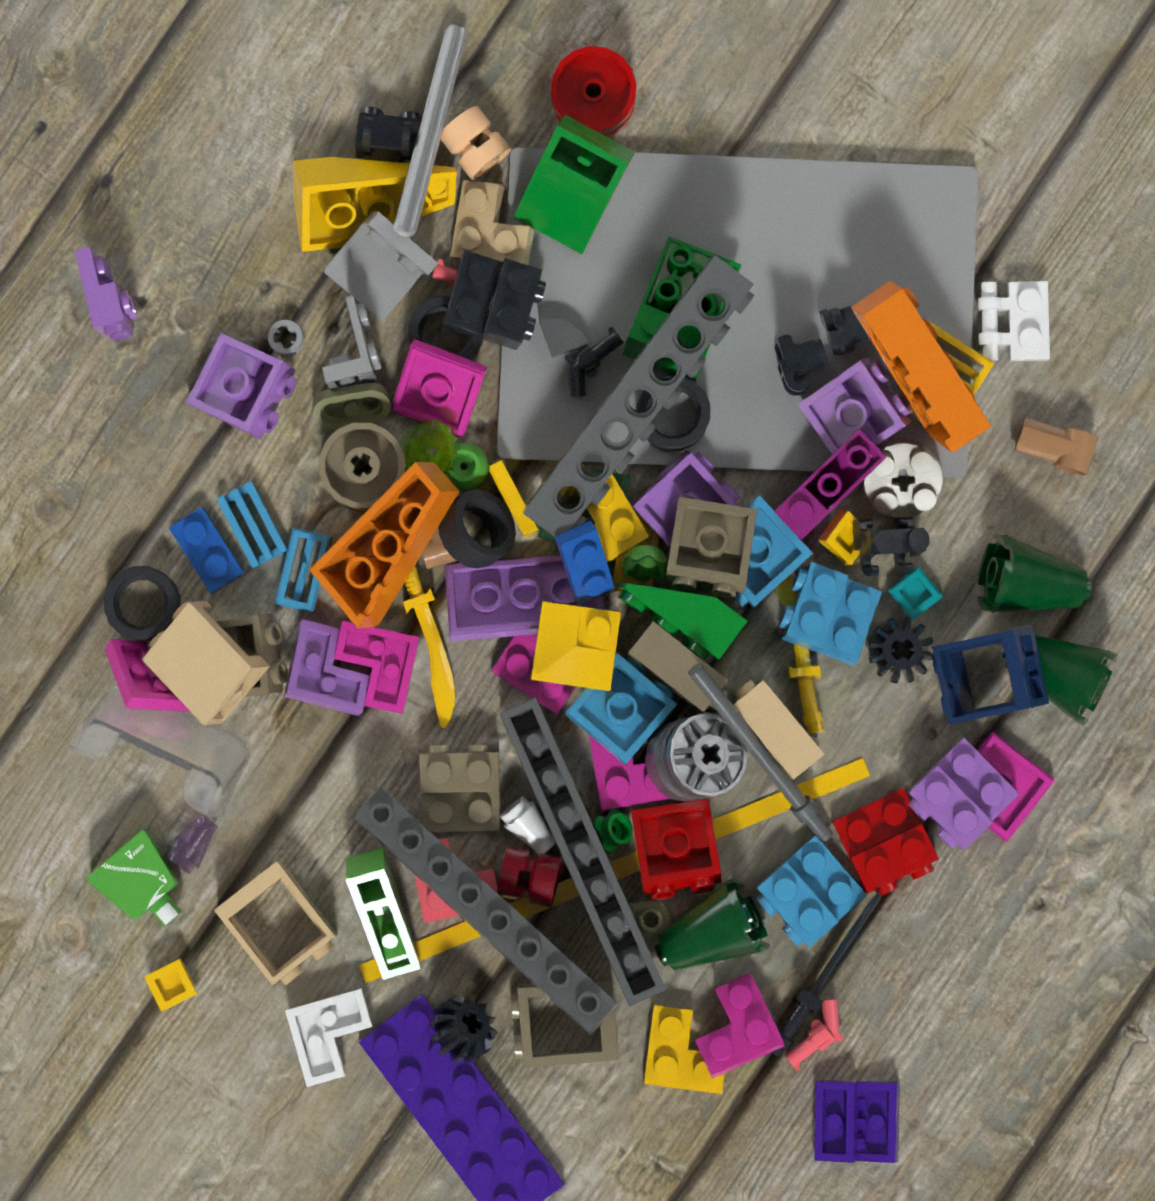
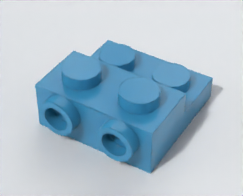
(773, 556)
(829, 613)
(625, 714)
(809, 892)

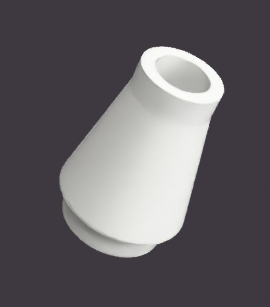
(527, 824)

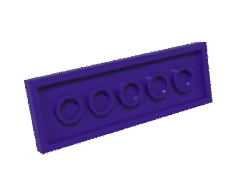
(459, 1110)

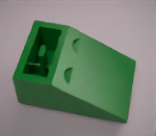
(573, 184)
(672, 277)
(699, 618)

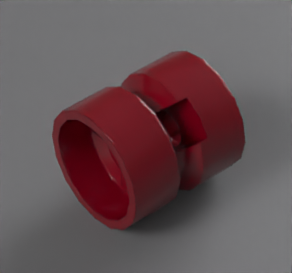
(543, 881)

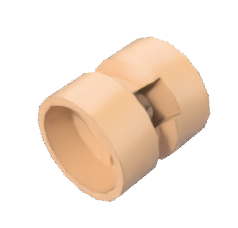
(462, 136)

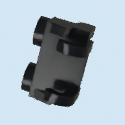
(386, 132)
(842, 329)
(798, 360)
(885, 542)

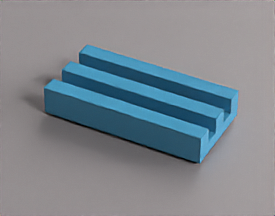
(236, 495)
(288, 566)

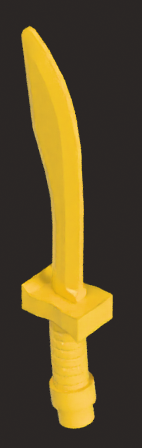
(804, 671)
(441, 674)

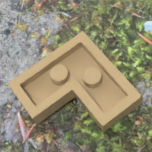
(479, 229)

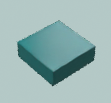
(915, 593)

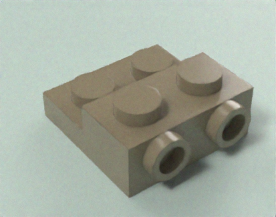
(711, 547)
(260, 637)
(460, 789)

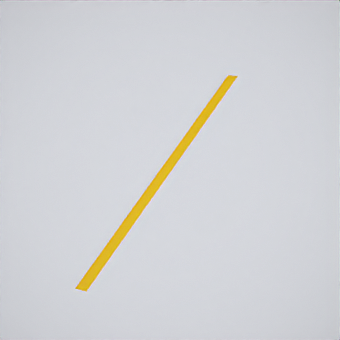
(629, 863)

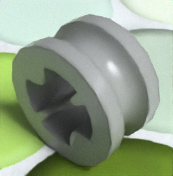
(278, 347)

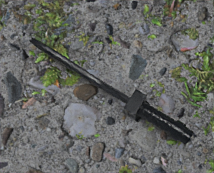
(807, 1001)

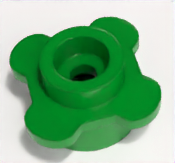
(613, 829)

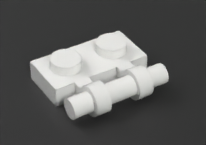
(1027, 321)

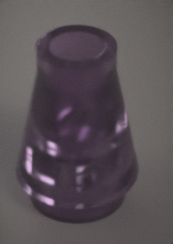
(191, 844)

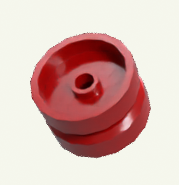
(599, 70)

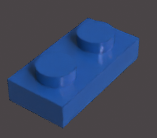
(206, 550)
(584, 562)

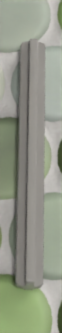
(430, 131)

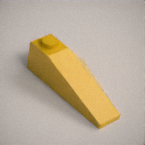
(339, 194)

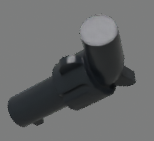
(588, 360)

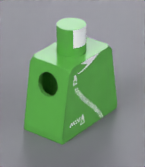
(139, 879)

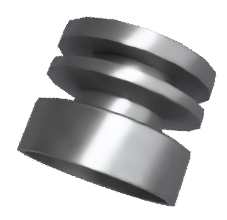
(677, 763)

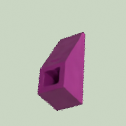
(830, 484)

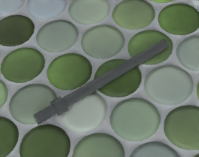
(801, 805)

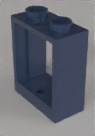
(1023, 669)

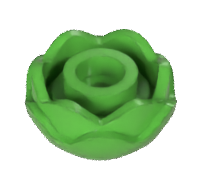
(477, 467)
(645, 563)

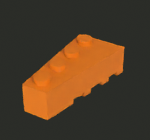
(920, 366)
(384, 545)

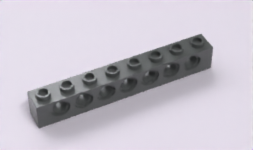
(715, 277)
(582, 852)
(485, 911)

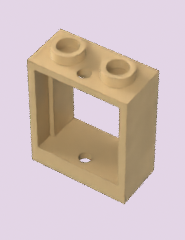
(776, 728)
(291, 969)

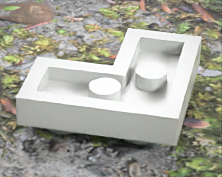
(315, 1031)

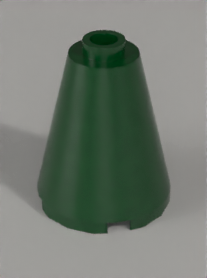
(1029, 579)
(1073, 675)
(714, 930)

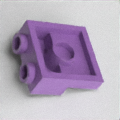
(108, 304)
(242, 386)
(857, 401)
(687, 478)
(961, 795)

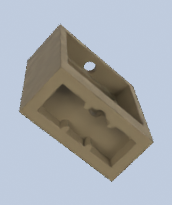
(670, 664)
(523, 1042)

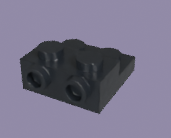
(494, 299)

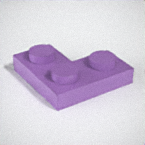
(315, 678)

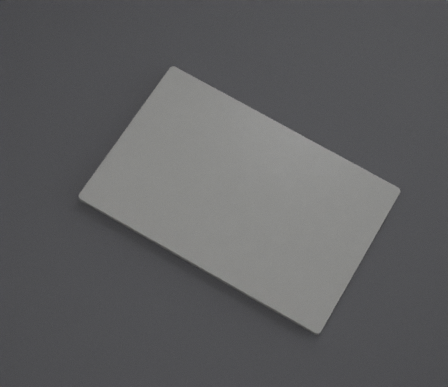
(808, 243)

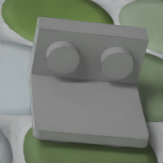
(378, 265)
(349, 371)

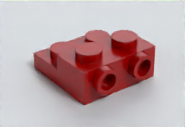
(886, 842)
(676, 848)

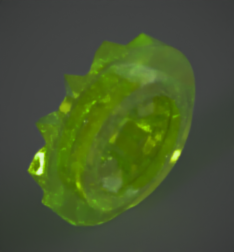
(428, 436)

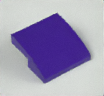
(857, 1121)

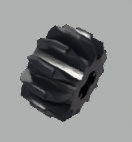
(899, 636)
(462, 1028)

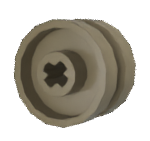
(349, 448)

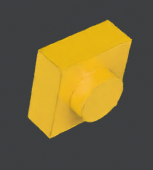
(839, 537)
(171, 985)

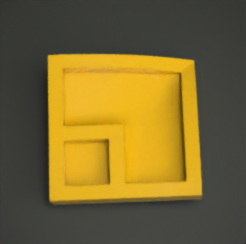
(576, 646)

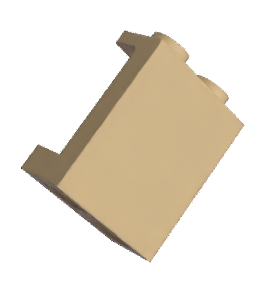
(203, 664)

